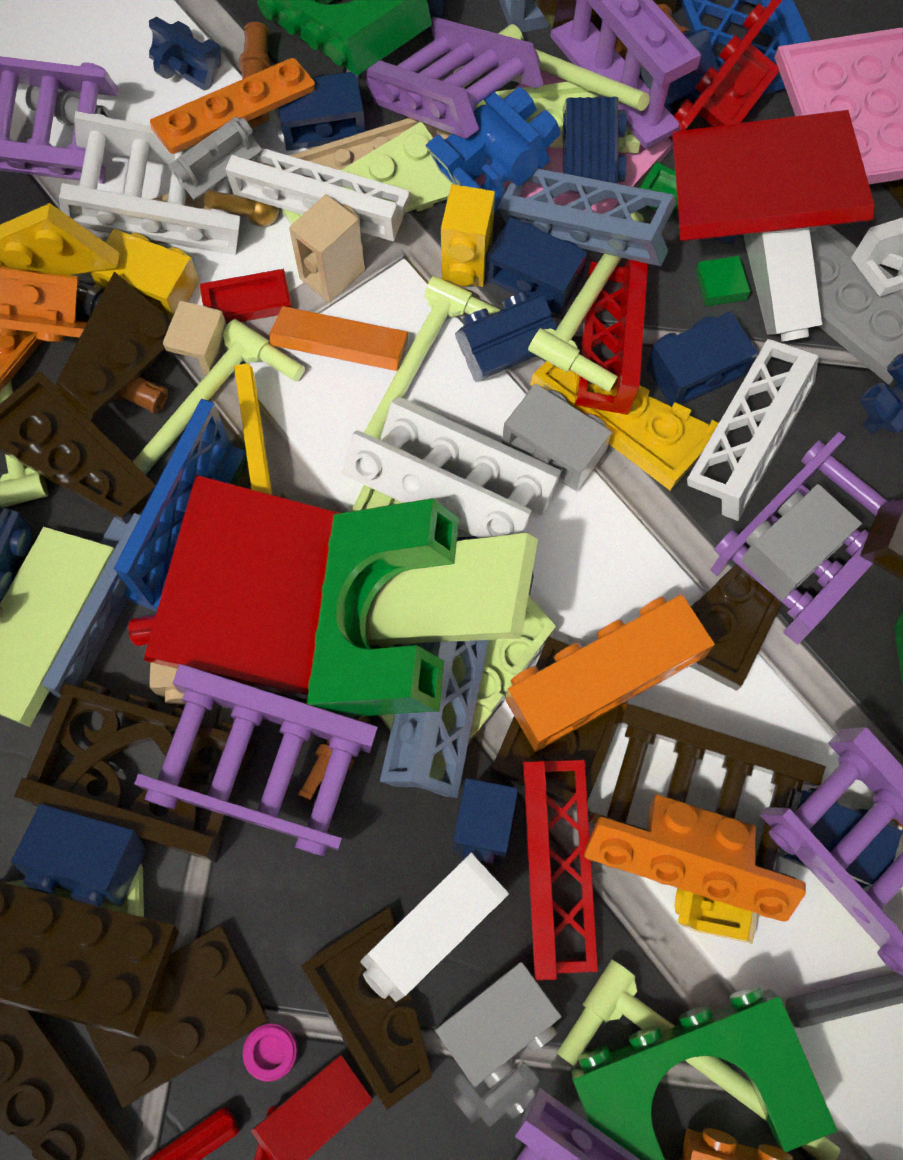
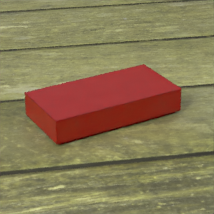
(248, 296)
(313, 1113)

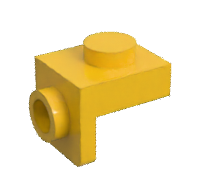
(714, 917)

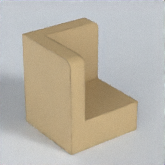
(197, 334)

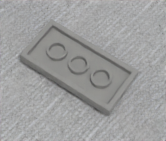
(850, 306)

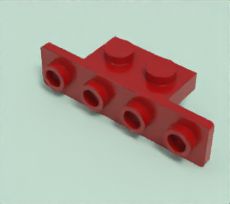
(739, 81)

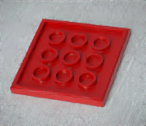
(770, 176)
(244, 588)

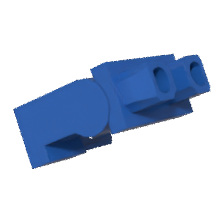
(501, 148)

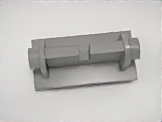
(206, 162)

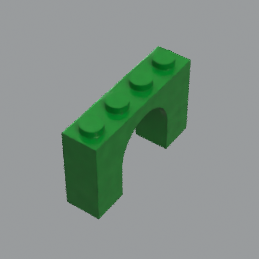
(351, 32)
(363, 555)
(749, 1033)

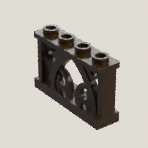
(71, 790)

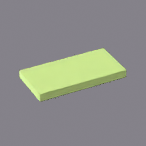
(465, 601)
(40, 615)

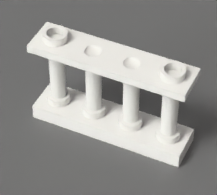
(129, 212)
(466, 472)

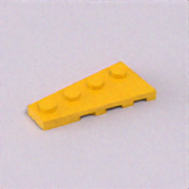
(53, 244)
(652, 435)

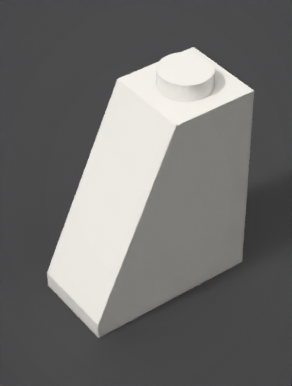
(785, 281)
(432, 929)

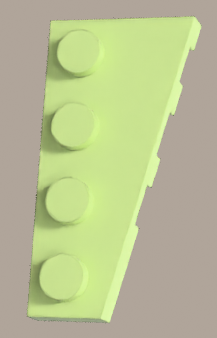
(403, 164)
(502, 662)

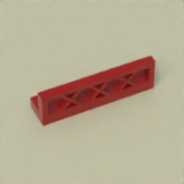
(626, 345)
(540, 872)

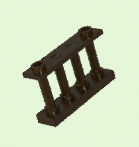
(691, 744)

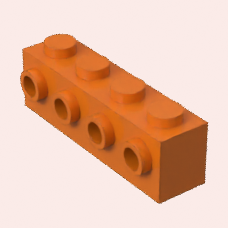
(607, 671)

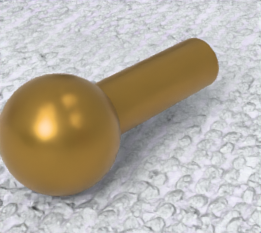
(257, 212)

